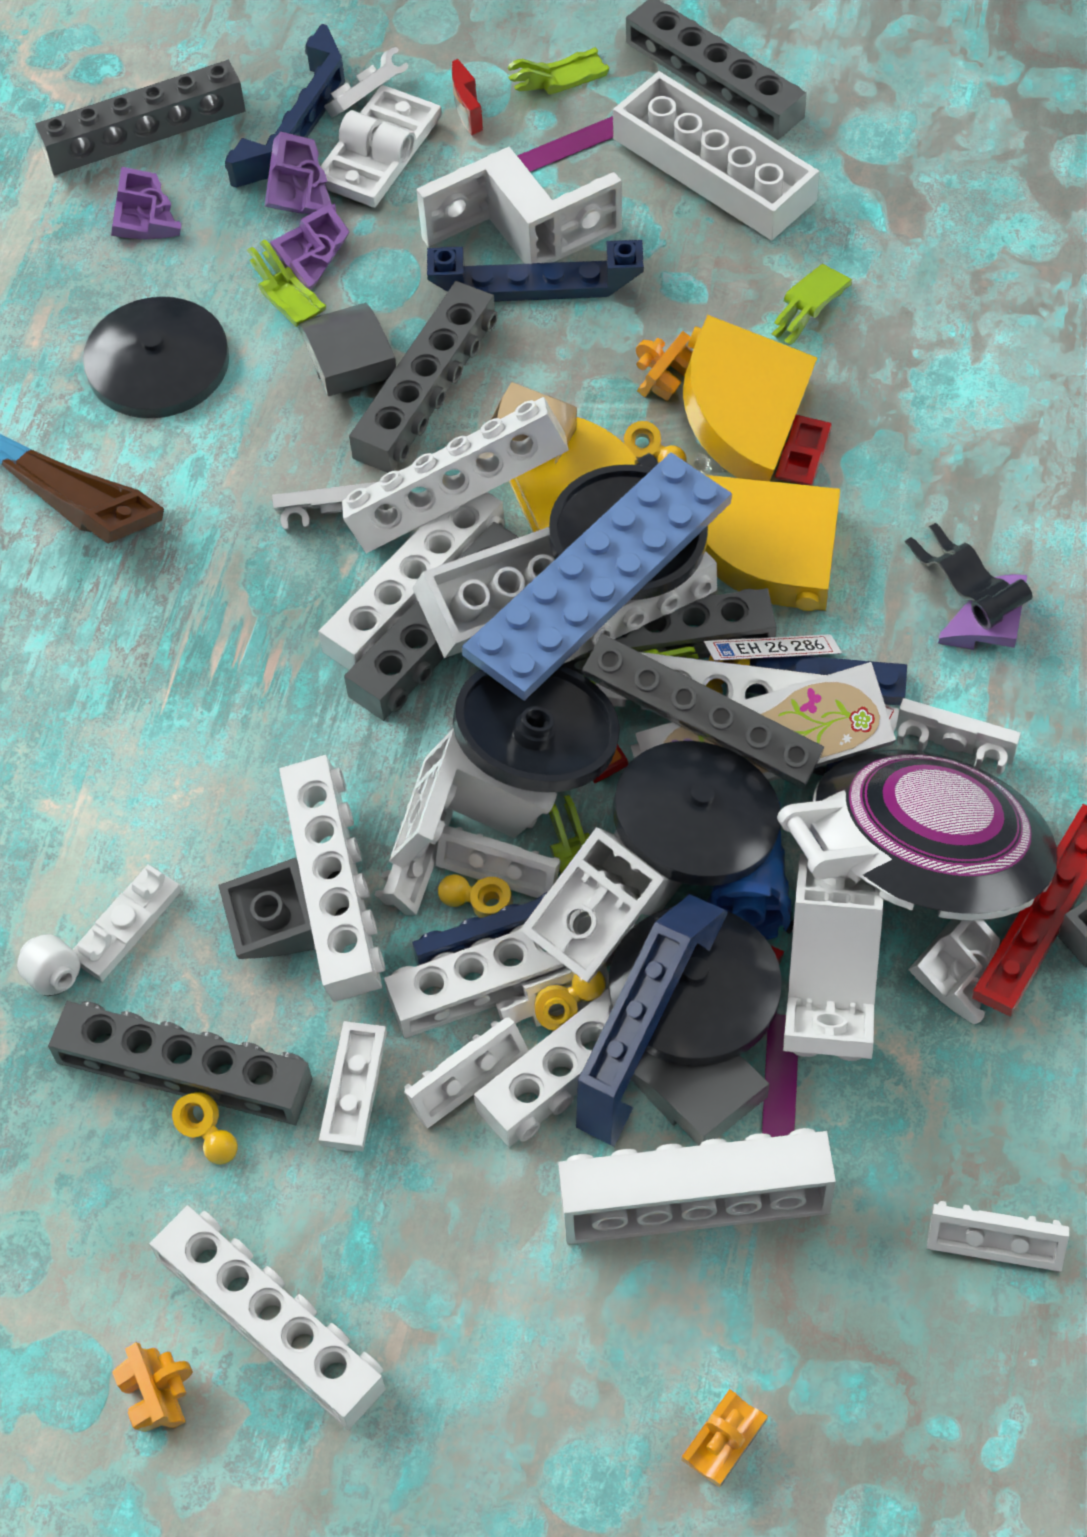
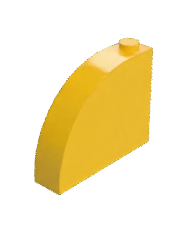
(743, 395)
(588, 450)
(776, 540)

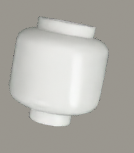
(46, 962)

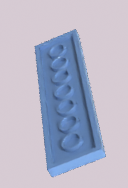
(596, 576)

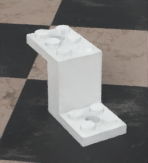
(520, 208)
(456, 783)
(614, 891)
(833, 967)

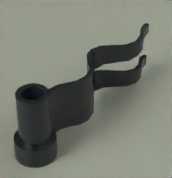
(971, 581)

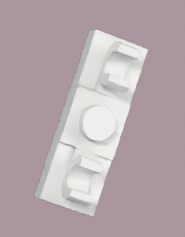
(326, 499)
(957, 733)
(488, 857)
(407, 885)
(125, 922)
(466, 1072)
(353, 1086)
(998, 1237)

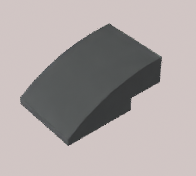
(348, 348)
(269, 912)
(701, 1098)

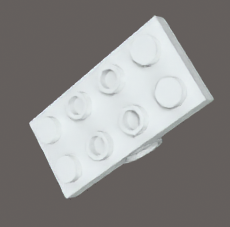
(378, 144)

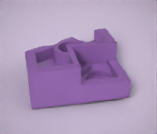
(295, 176)
(142, 208)
(311, 245)
(965, 630)

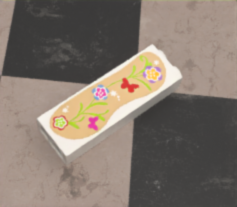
(834, 710)

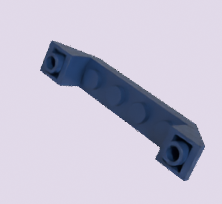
(251, 160)
(540, 280)
(638, 1013)

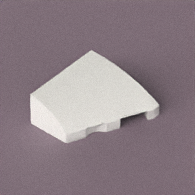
(956, 963)

